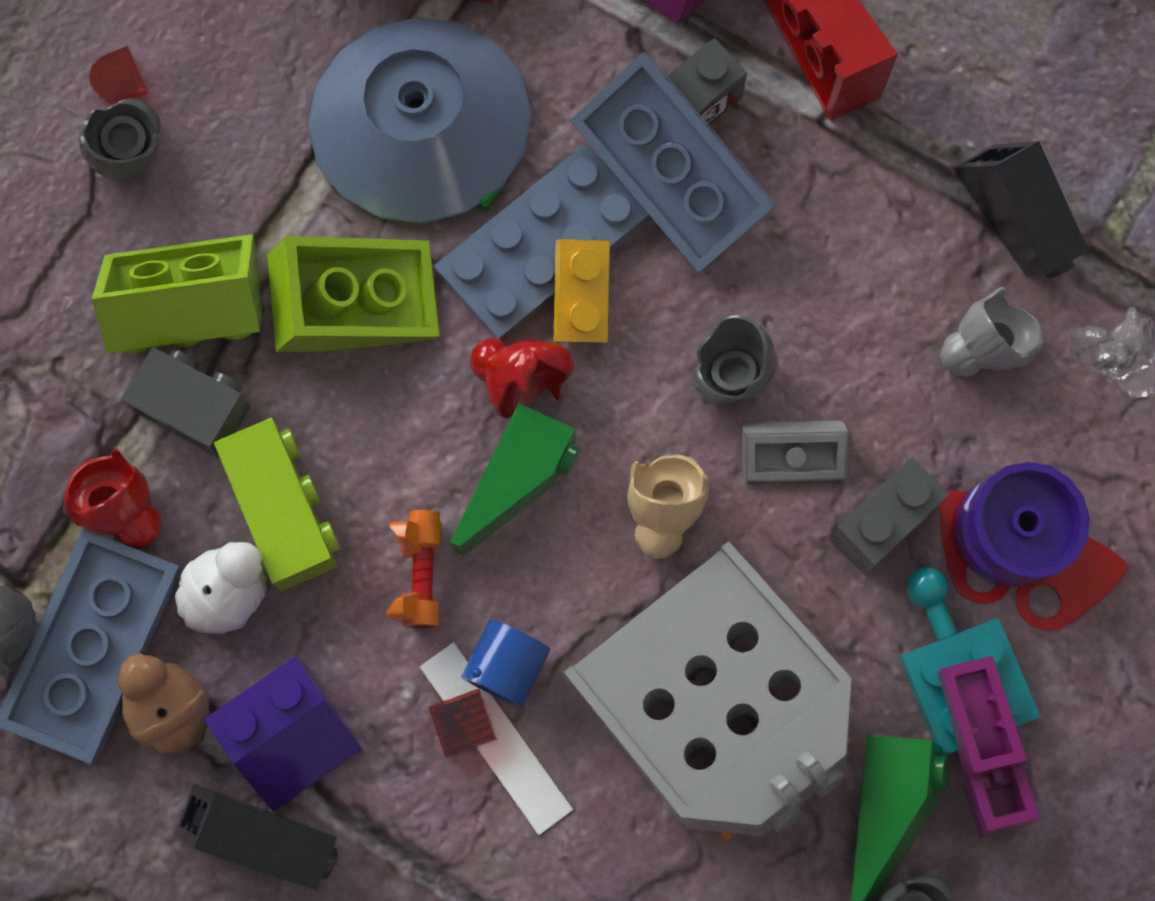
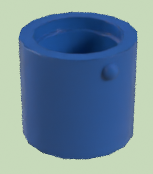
(505, 663)

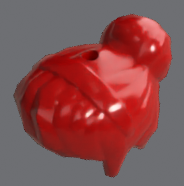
(520, 371)
(112, 499)

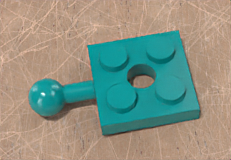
(928, 590)

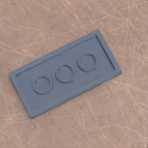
(673, 162)
(509, 263)
(94, 622)

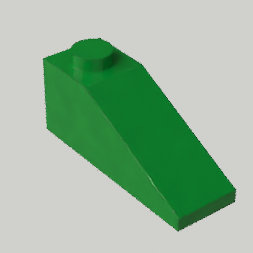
(520, 471)
(896, 800)

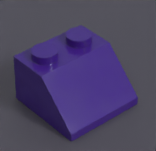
(283, 733)

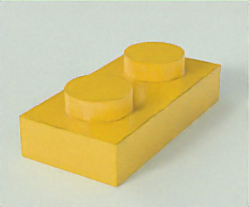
(581, 290)

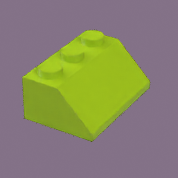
(178, 295)

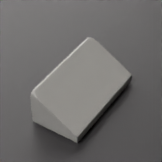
(794, 451)

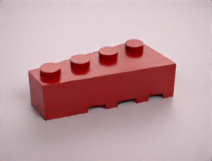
(837, 50)

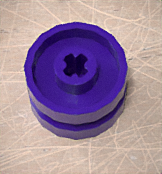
(1051, 518)

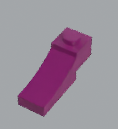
(988, 747)

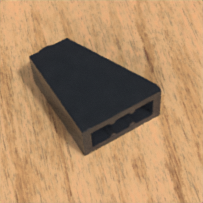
(1024, 206)
(256, 838)

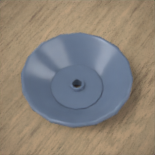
(429, 157)

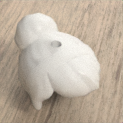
(235, 586)

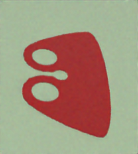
(1079, 585)

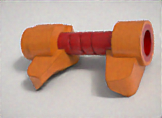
(419, 541)

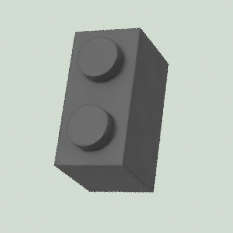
(186, 400)
(888, 516)

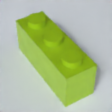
(278, 503)

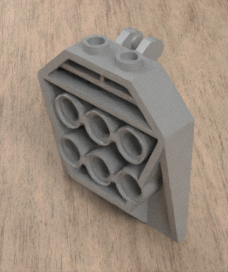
(755, 776)

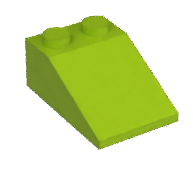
(350, 293)

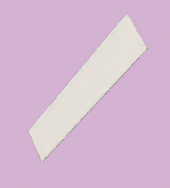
(507, 756)

